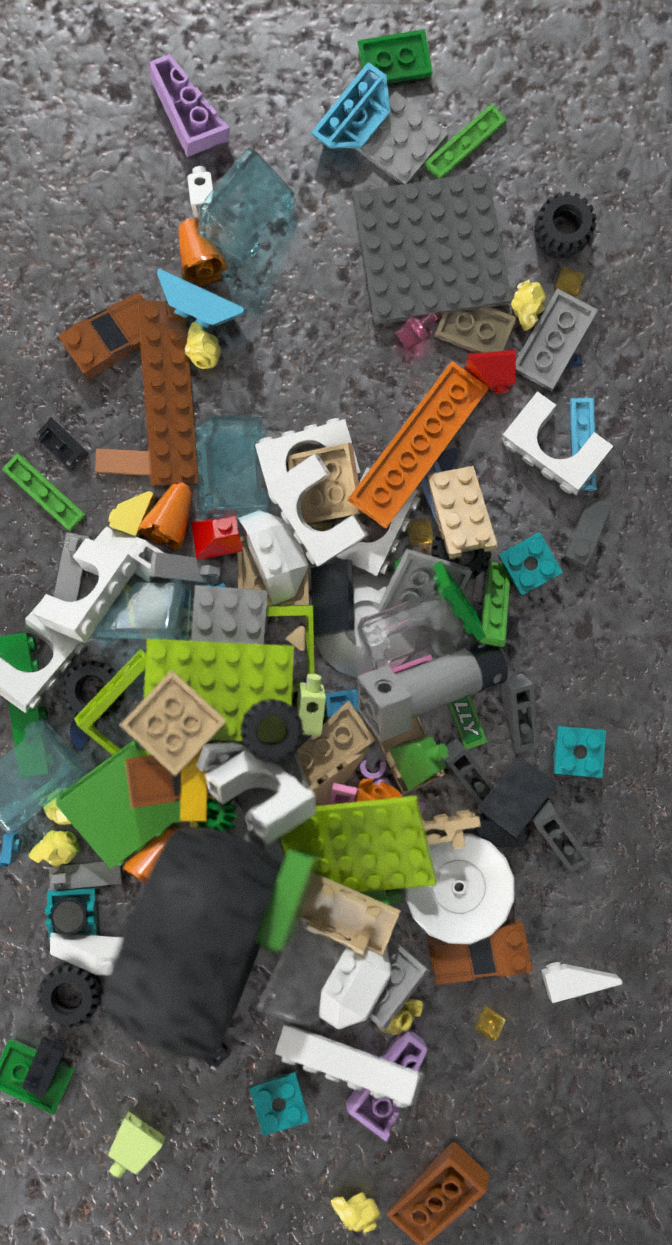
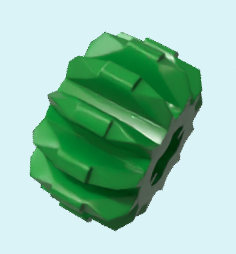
(225, 815)

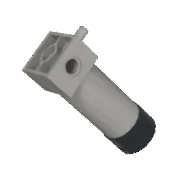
(392, 699)

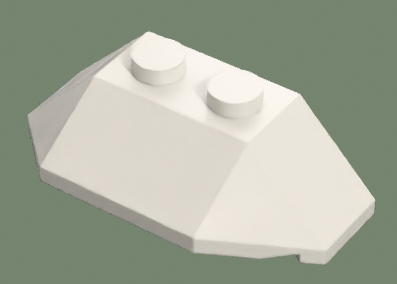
(275, 554)
(354, 987)

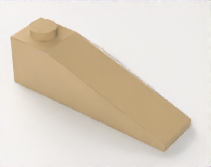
(323, 787)

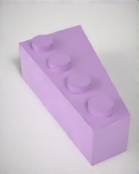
(189, 113)
(376, 1113)

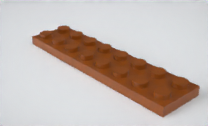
(167, 395)

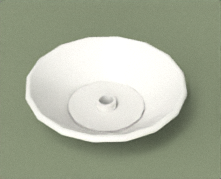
(344, 649)
(478, 907)

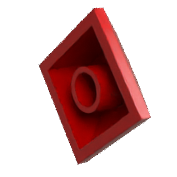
(493, 369)
(216, 536)

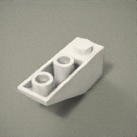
(137, 548)

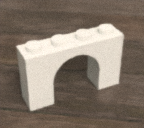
(274, 452)
(570, 472)
(289, 492)
(374, 556)
(81, 617)
(26, 688)
(277, 816)

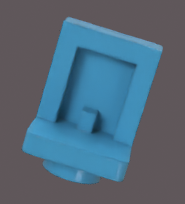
(337, 699)
(10, 848)

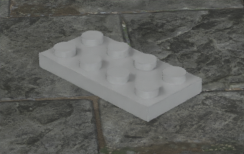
(554, 339)

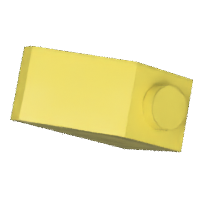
(131, 513)

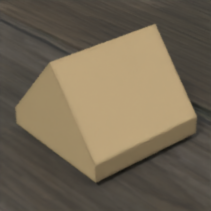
(297, 638)

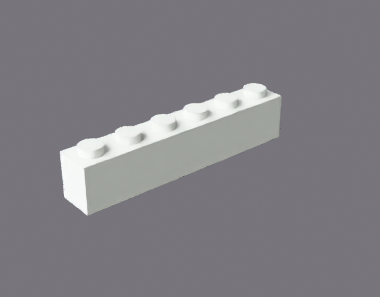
(349, 1064)

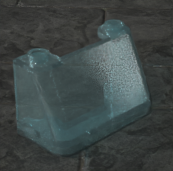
(243, 205)
(229, 465)
(148, 612)
(35, 774)

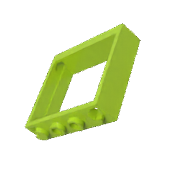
(299, 611)
(106, 697)

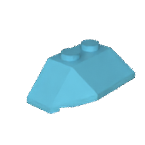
(356, 111)
(197, 302)

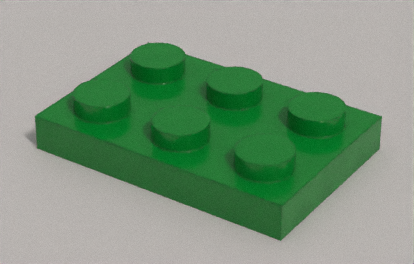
(398, 55)
(459, 603)
(13, 1070)

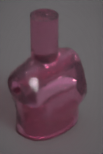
(414, 330)

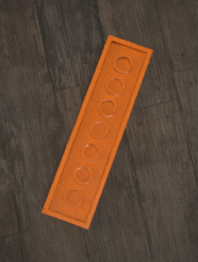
(418, 444)

